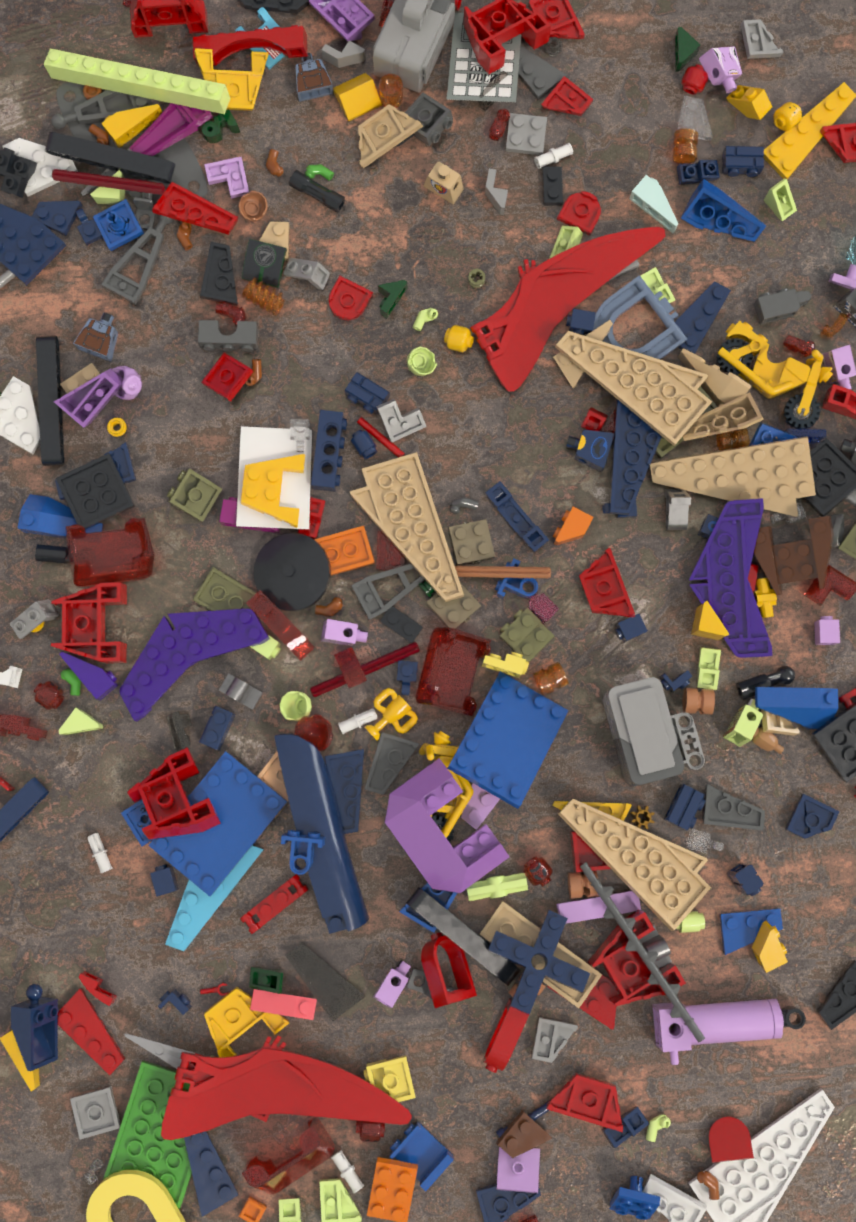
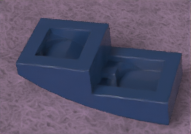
(632, 1122)

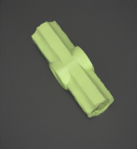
(497, 886)

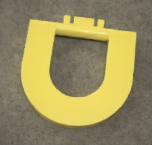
(135, 1184)

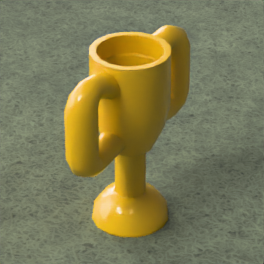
(392, 713)

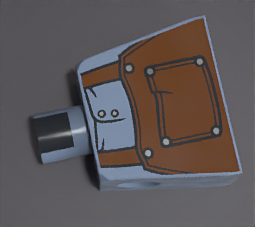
(312, 79)
(98, 337)

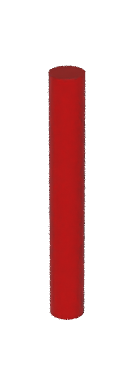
(380, 437)

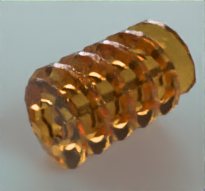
(262, 296)

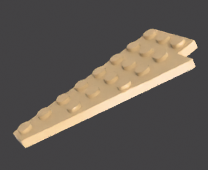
(651, 388)
(767, 471)
(405, 512)
(652, 867)

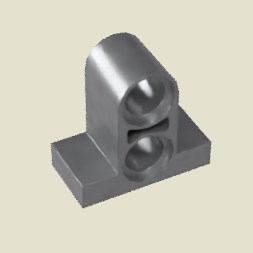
(677, 509)
(240, 691)
(655, 943)

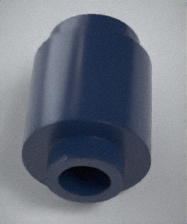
(364, 444)

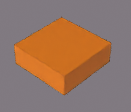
(252, 1210)

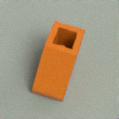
(574, 527)

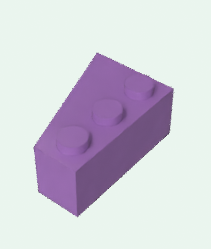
(90, 398)

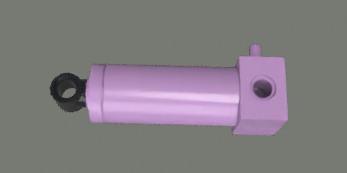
(723, 1024)

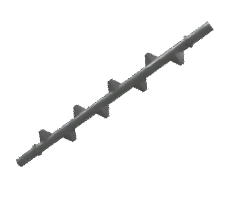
(649, 958)

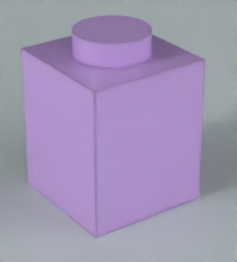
(827, 631)

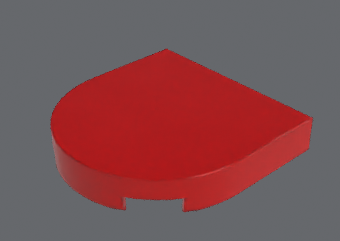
(581, 211)
(348, 299)
(730, 1140)

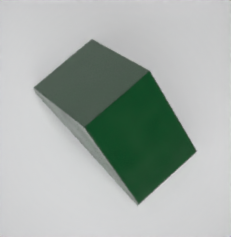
(685, 48)

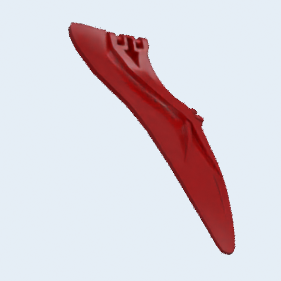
(549, 294)
(270, 1083)

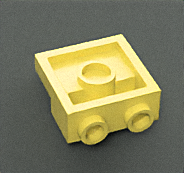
(512, 665)
(391, 1077)

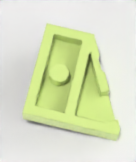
(337, 1202)

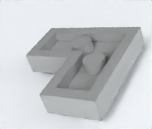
(399, 425)

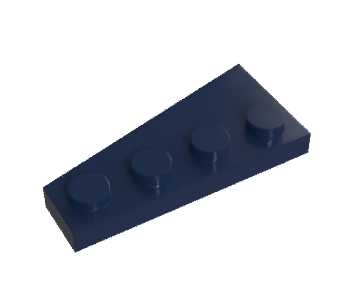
(346, 779)

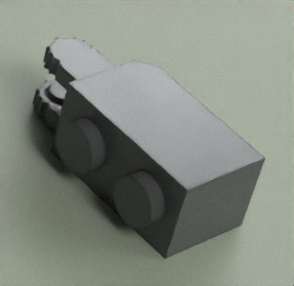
(780, 305)

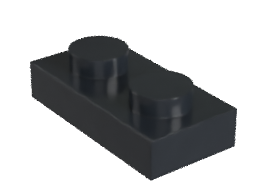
(552, 186)
(401, 624)

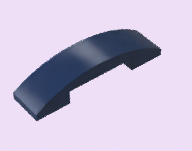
(516, 517)

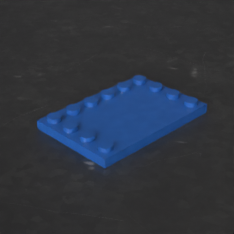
(508, 740)
(245, 811)

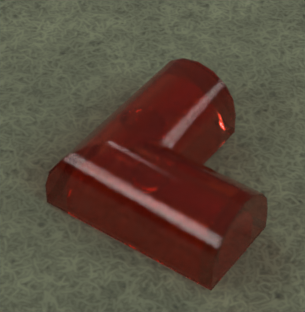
(835, 582)

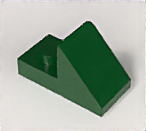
(393, 292)
(266, 979)

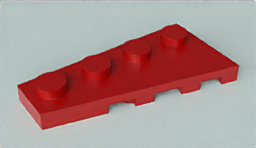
(190, 208)
(89, 1032)

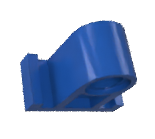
(515, 585)
(302, 847)

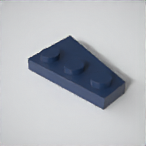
(500, 1204)

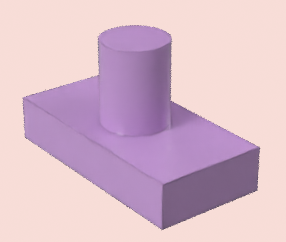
(848, 281)

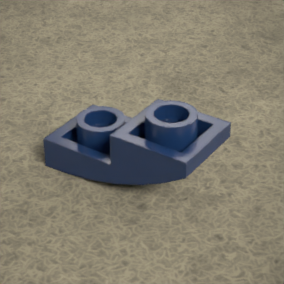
(697, 172)

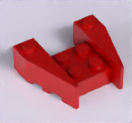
(150, 13)
(499, 23)
(85, 622)
(168, 802)
(627, 967)

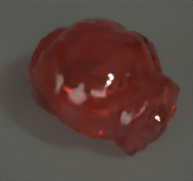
(315, 730)

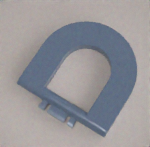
(627, 298)

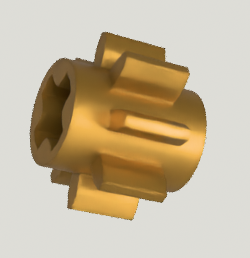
(648, 815)

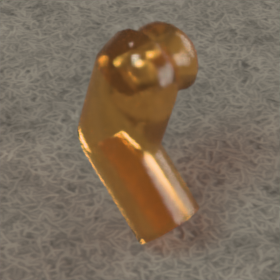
(837, 326)

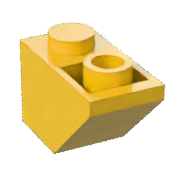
(750, 101)
(768, 949)

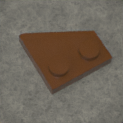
(522, 1136)

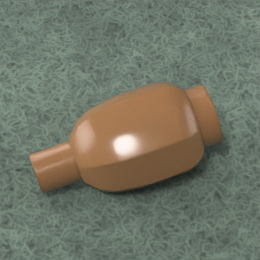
(767, 741)

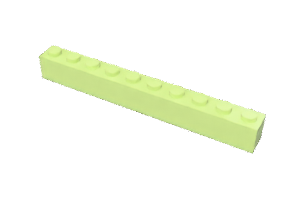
(137, 81)

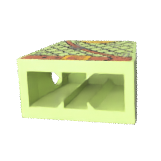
(744, 724)

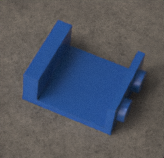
(422, 1148)

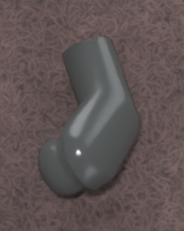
(462, 502)

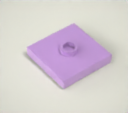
(520, 1172)

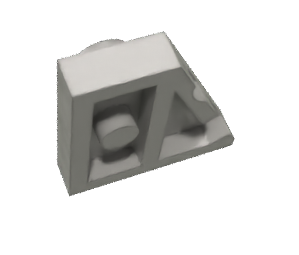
(758, 40)

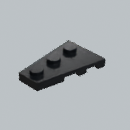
(218, 276)
(841, 1001)

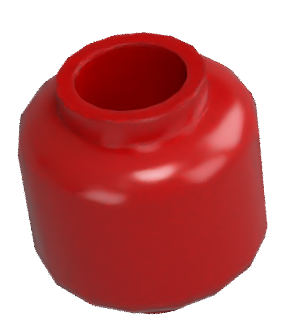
(694, 79)

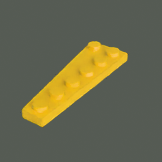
(794, 145)

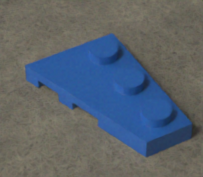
(741, 928)

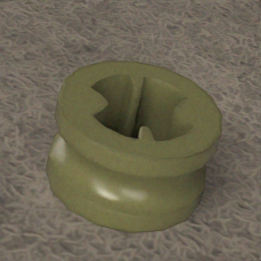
(479, 283)

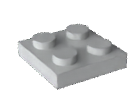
(526, 134)
(95, 1112)

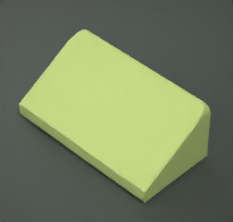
(567, 238)

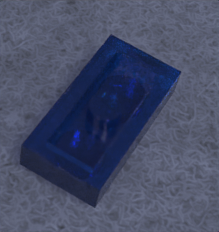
(814, 435)

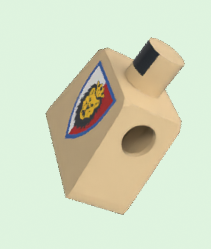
(443, 181)

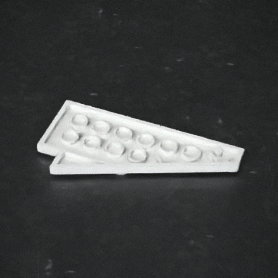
(754, 1186)

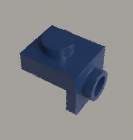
(680, 682)
(179, 1000)

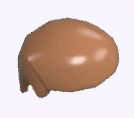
(253, 206)

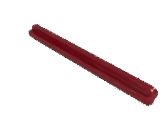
(108, 181)
(367, 668)

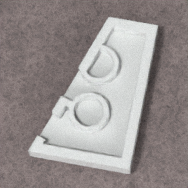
(673, 1202)

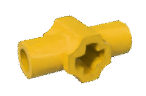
(765, 597)

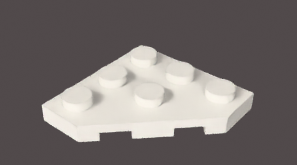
(45, 164)
(19, 416)

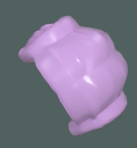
(131, 383)

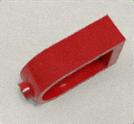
(434, 975)
(504, 1038)

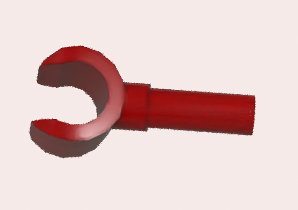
(214, 990)

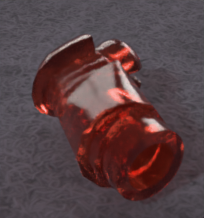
(499, 124)
(231, 311)
(798, 345)

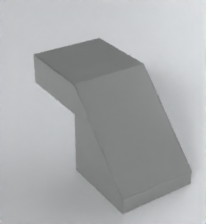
(350, 55)
(495, 195)

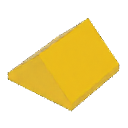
(357, 96)
(707, 623)

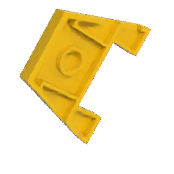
(241, 85)
(263, 487)
(233, 1017)

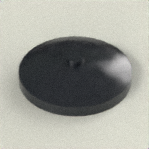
(292, 571)

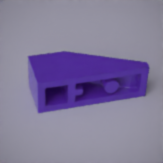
(95, 679)

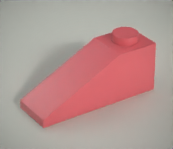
(283, 1004)

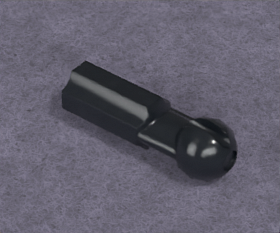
(53, 554)
(783, 675)

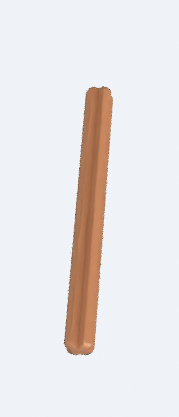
(503, 572)

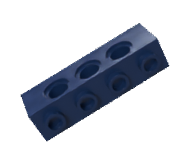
(327, 421)

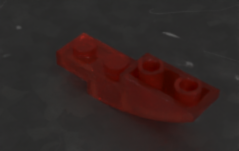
(280, 625)
(18, 725)

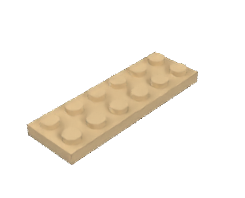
(520, 928)

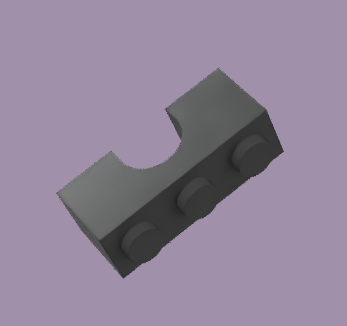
(244, 337)

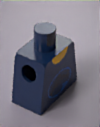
(591, 448)

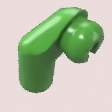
(319, 169)
(73, 680)

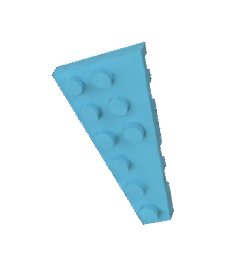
(198, 907)

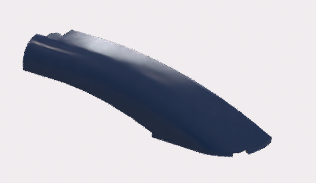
(316, 810)

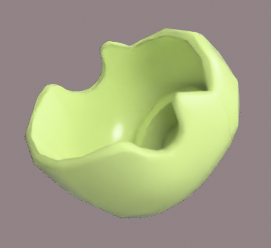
(421, 361)
(295, 705)

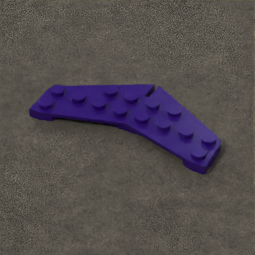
(726, 567)
(174, 651)

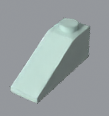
(652, 200)

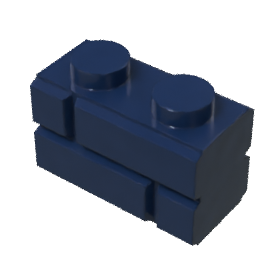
(742, 160)
(366, 393)
(217, 728)
(684, 807)
(745, 879)

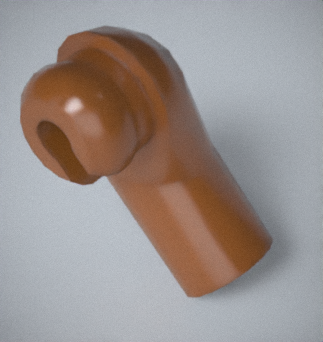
(102, 136)
(271, 164)
(183, 235)
(257, 372)
(331, 609)
(711, 1182)

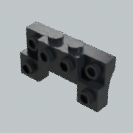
(15, 171)

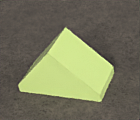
(109, 196)
(781, 200)
(79, 722)

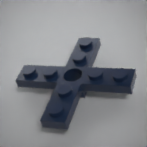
(554, 968)

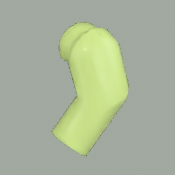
(424, 316)
(655, 1124)

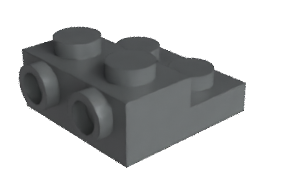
(432, 116)

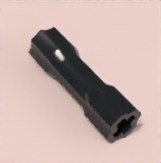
(306, 185)

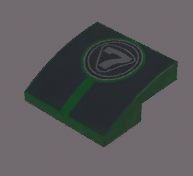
(264, 263)

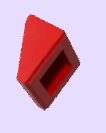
(594, 420)

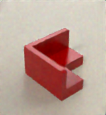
(583, 853)

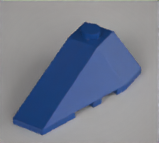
(718, 212)
(48, 517)
(800, 705)

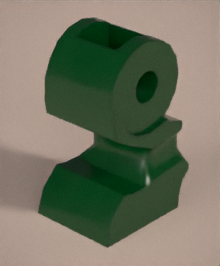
(214, 130)

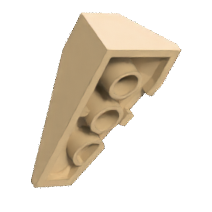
(718, 386)
(728, 417)

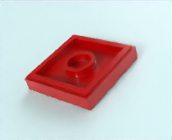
(227, 377)

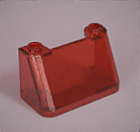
(110, 554)
(451, 670)
(316, 1149)

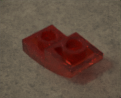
(350, 667)

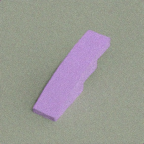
(595, 908)

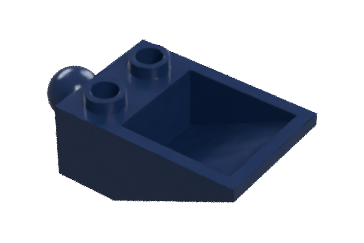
(36, 1028)

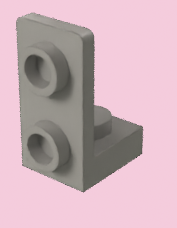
(307, 270)
(33, 617)

